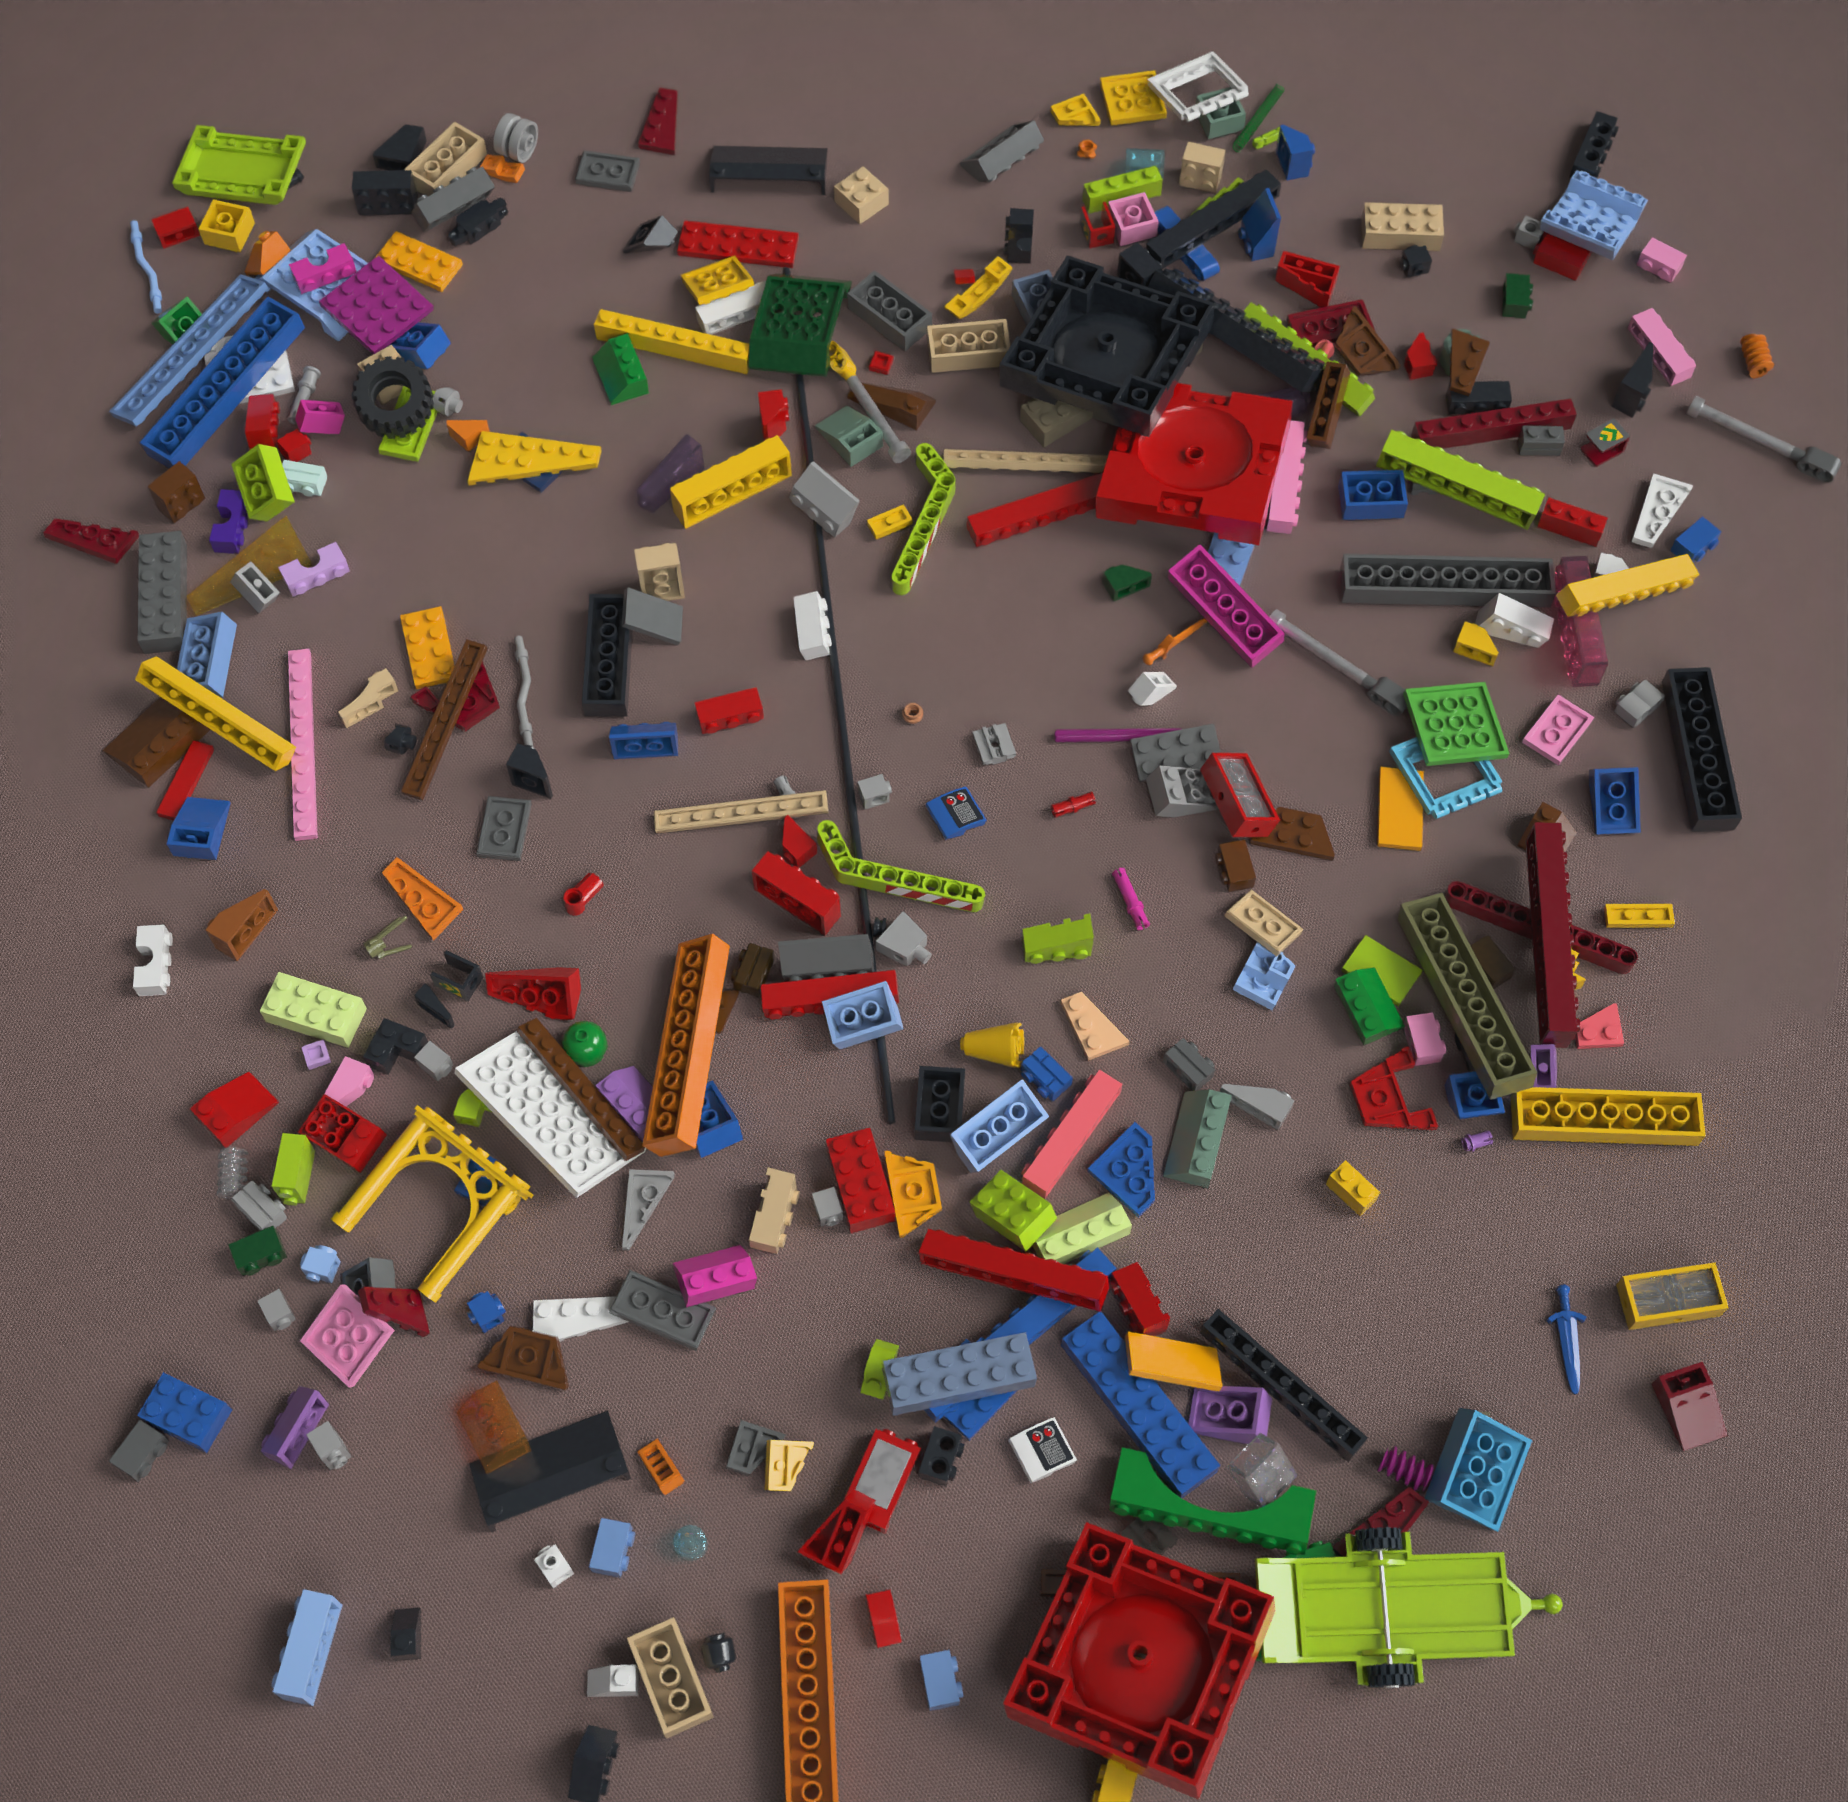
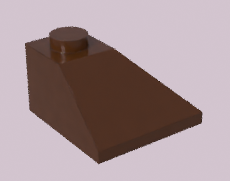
(1550, 815)

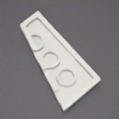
(1659, 507)
(573, 1316)

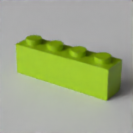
(1122, 186)

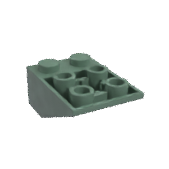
(851, 434)

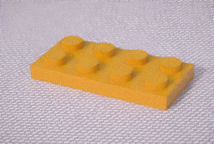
(420, 261)
(428, 647)

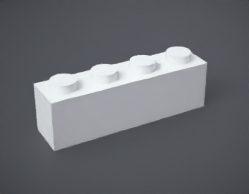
(730, 311)

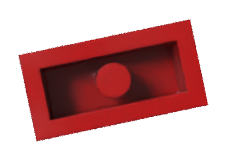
(175, 227)

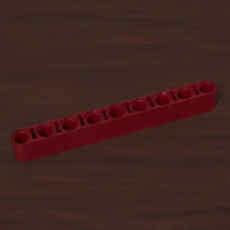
(1506, 920)

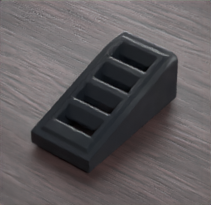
(430, 1003)

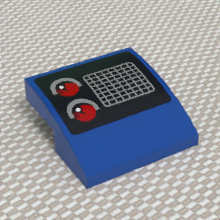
(955, 812)

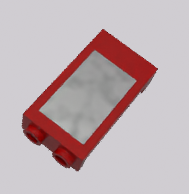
(885, 1474)

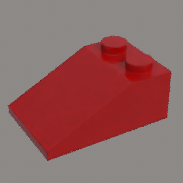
(234, 1108)

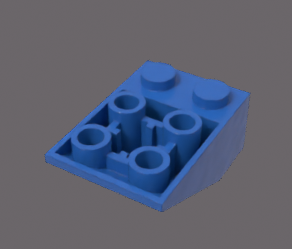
(198, 828)

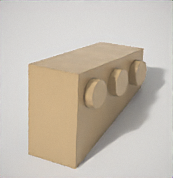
(774, 1211)

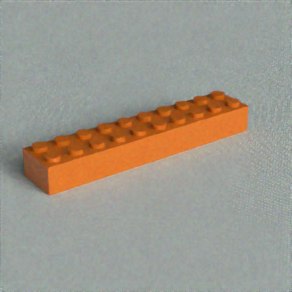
(686, 1046)
(808, 1692)

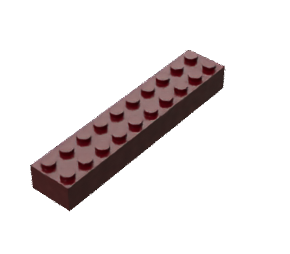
(1551, 935)

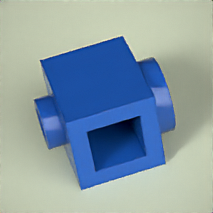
(486, 1311)

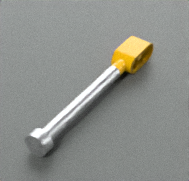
(898, 449)

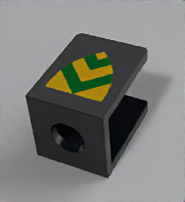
(462, 991)

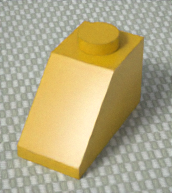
(1476, 644)

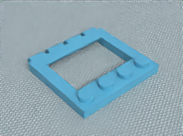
(1410, 752)

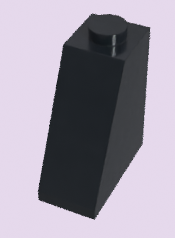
(400, 148)

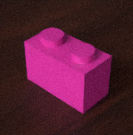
(319, 417)

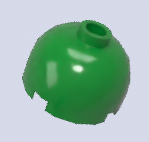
(585, 1043)

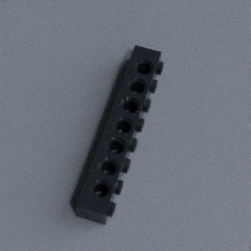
(1283, 1385)

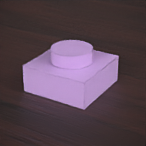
(316, 1054)

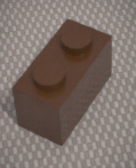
(1236, 866)

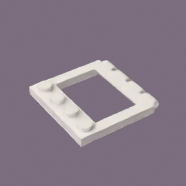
(1192, 70)

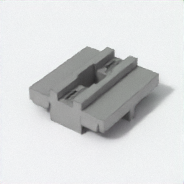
(996, 733)

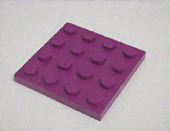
(376, 305)

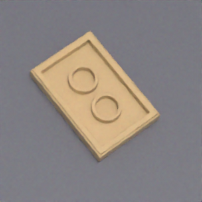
(1263, 922)

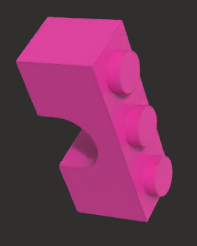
(337, 267)

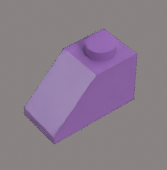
(1545, 1062)

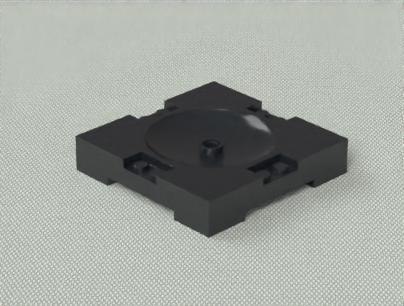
(1107, 346)

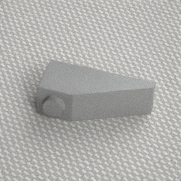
(1260, 1102)

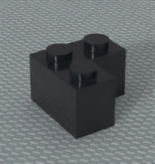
(393, 1041)
(593, 1764)

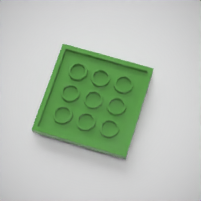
(1455, 723)

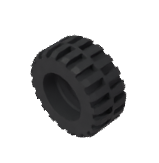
(388, 373)

